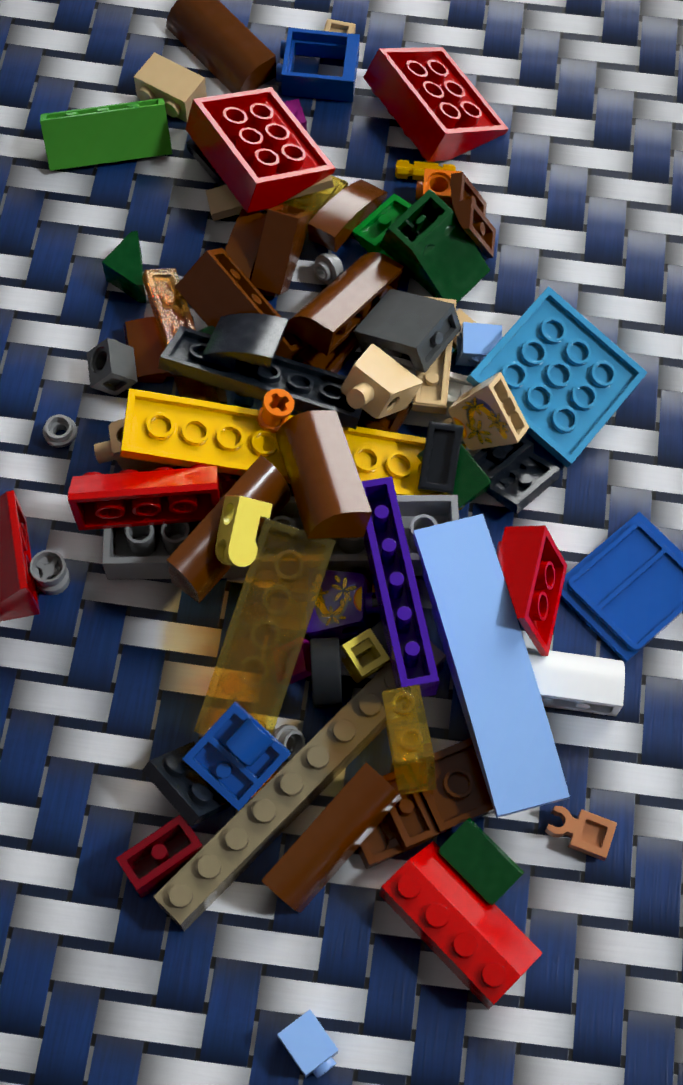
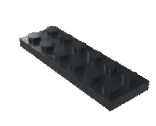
(308, 385)

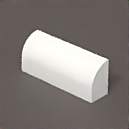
(579, 682)

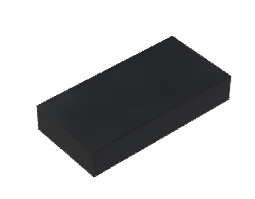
(440, 458)

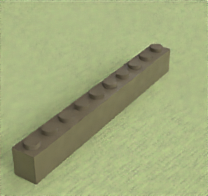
(279, 802)

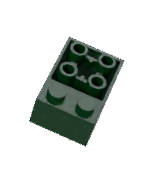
(435, 249)

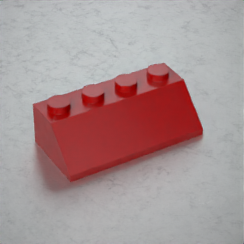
(143, 497)
(459, 925)

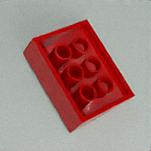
(433, 101)
(257, 147)

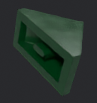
(125, 267)

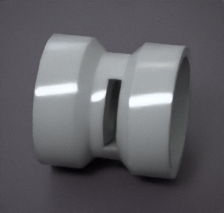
(46, 565)

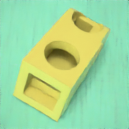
(239, 529)
(364, 656)

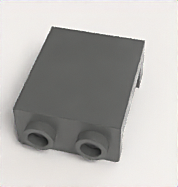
(409, 326)

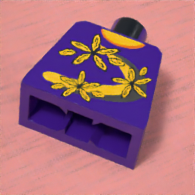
(343, 606)

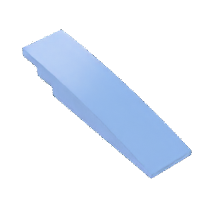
(490, 666)

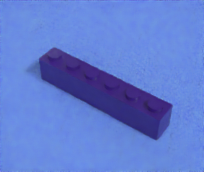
(397, 591)

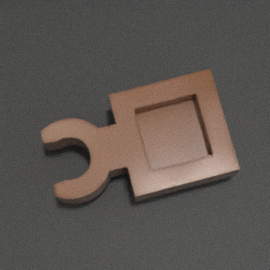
(588, 832)

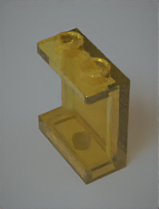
(409, 740)

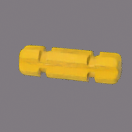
(404, 169)

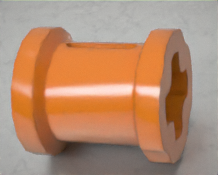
(275, 410)

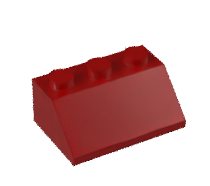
(17, 584)

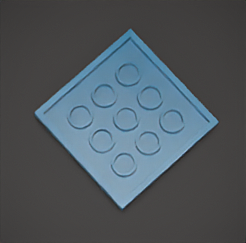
(561, 375)

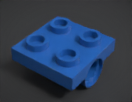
(237, 756)

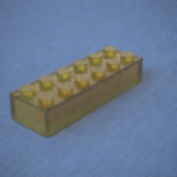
(268, 626)

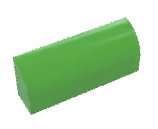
(106, 134)

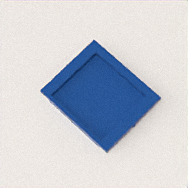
(628, 587)

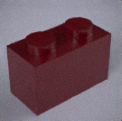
(160, 855)

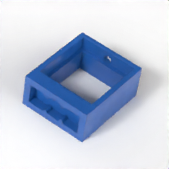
(322, 45)

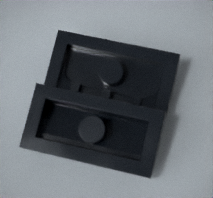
(245, 338)
(516, 473)

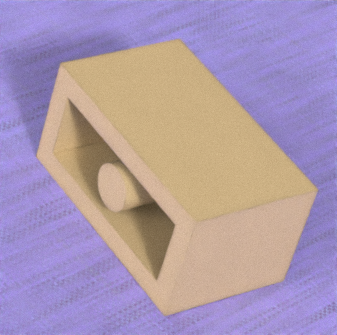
(170, 81)

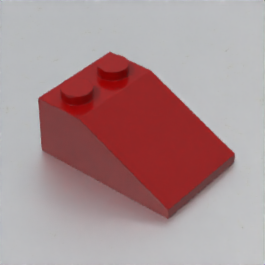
(534, 579)

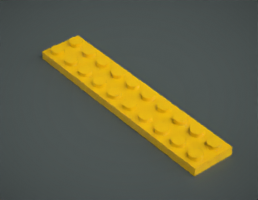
(229, 437)

